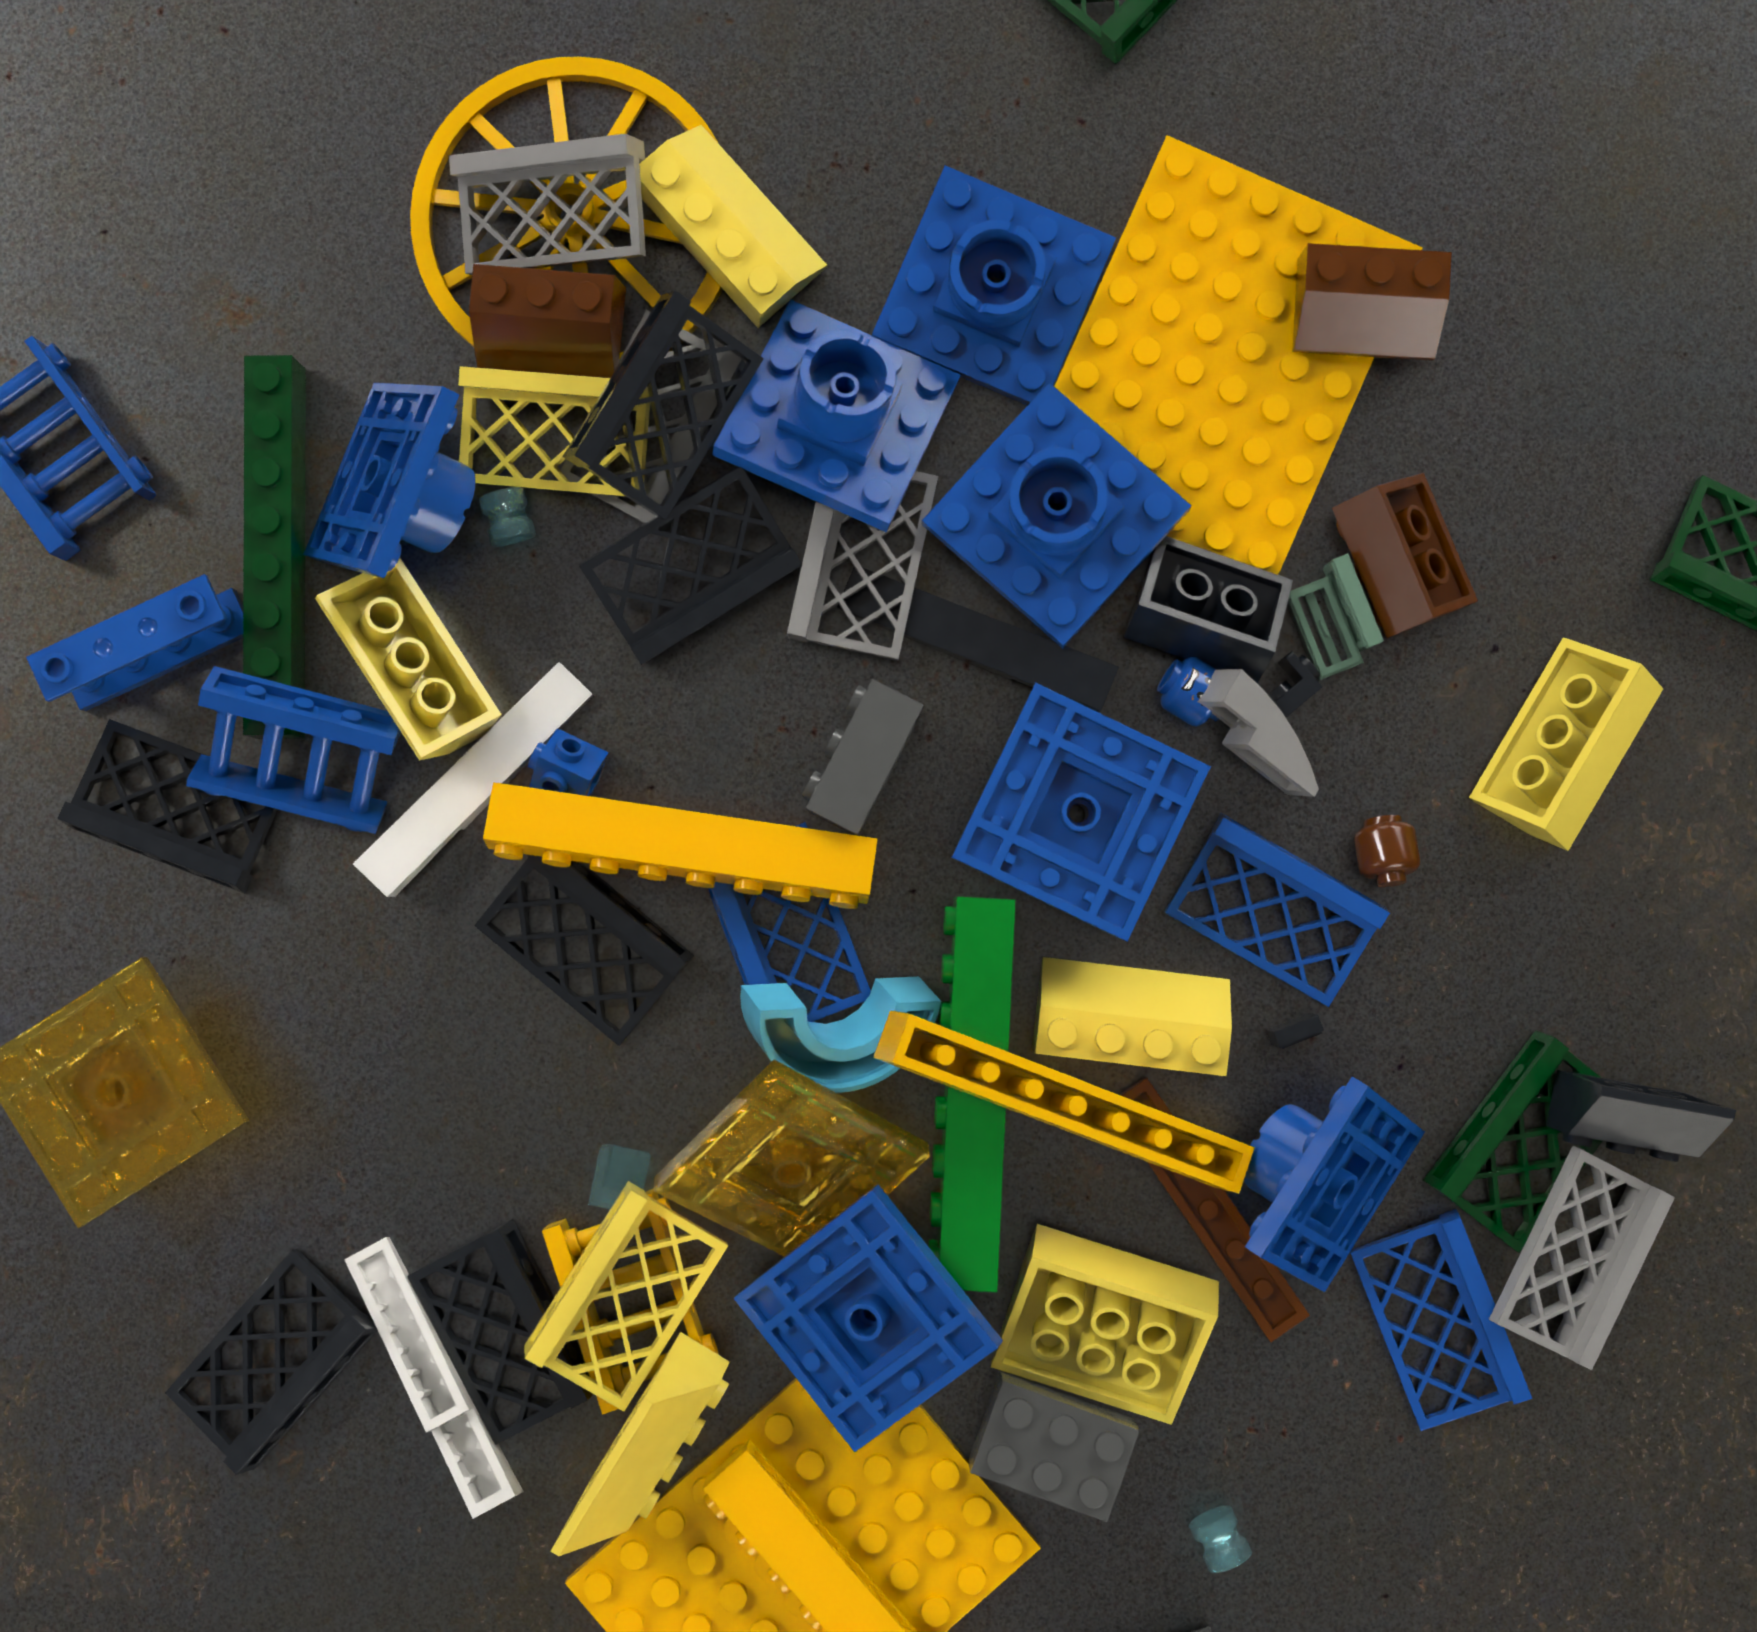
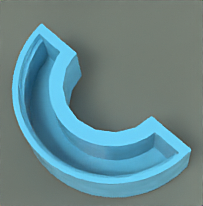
(836, 1052)

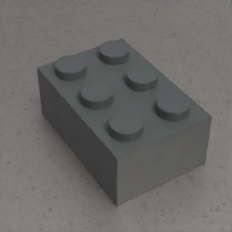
(862, 756)
(1053, 1446)

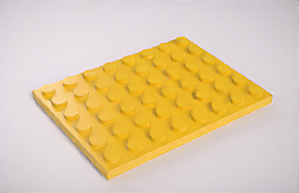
(1196, 354)
(896, 1505)

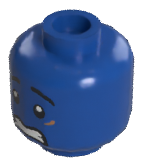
(1183, 687)

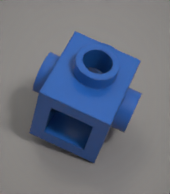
(567, 765)

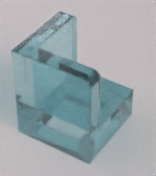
(613, 1170)

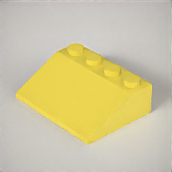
(1106, 1324)
(647, 1445)

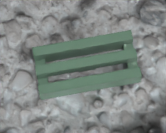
(1353, 602)
(1339, 620)

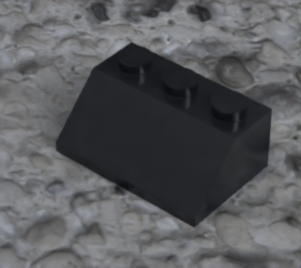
(1209, 608)
(1634, 1116)

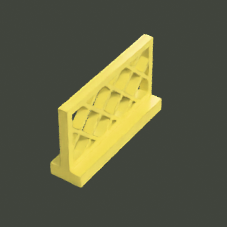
(544, 390)
(589, 1275)

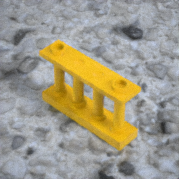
(564, 1249)

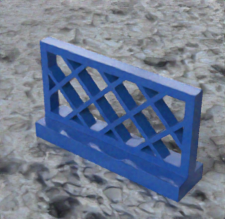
(1298, 875)
(752, 957)
(1478, 1304)

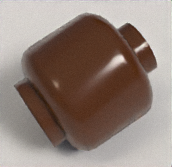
(1387, 850)

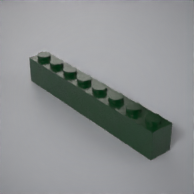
(274, 524)

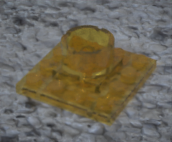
(69, 1102)
(787, 1160)

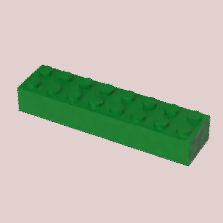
(973, 1128)

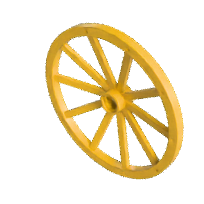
(470, 114)

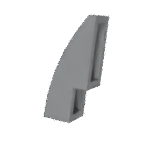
(1259, 732)

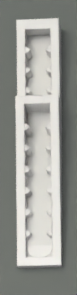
(468, 784)
(432, 1379)

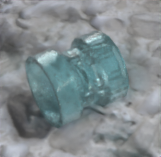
(507, 516)
(1221, 1541)

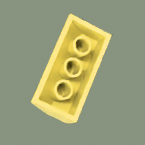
(727, 223)
(410, 661)
(1567, 742)
(1133, 1016)

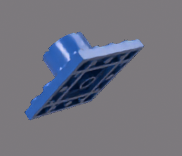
(989, 332)
(837, 415)
(394, 482)
(1047, 560)
(1132, 803)
(1325, 1179)
(868, 1318)

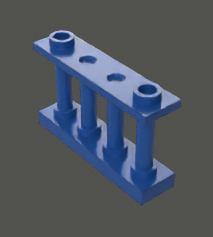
(30, 491)
(139, 644)
(304, 711)

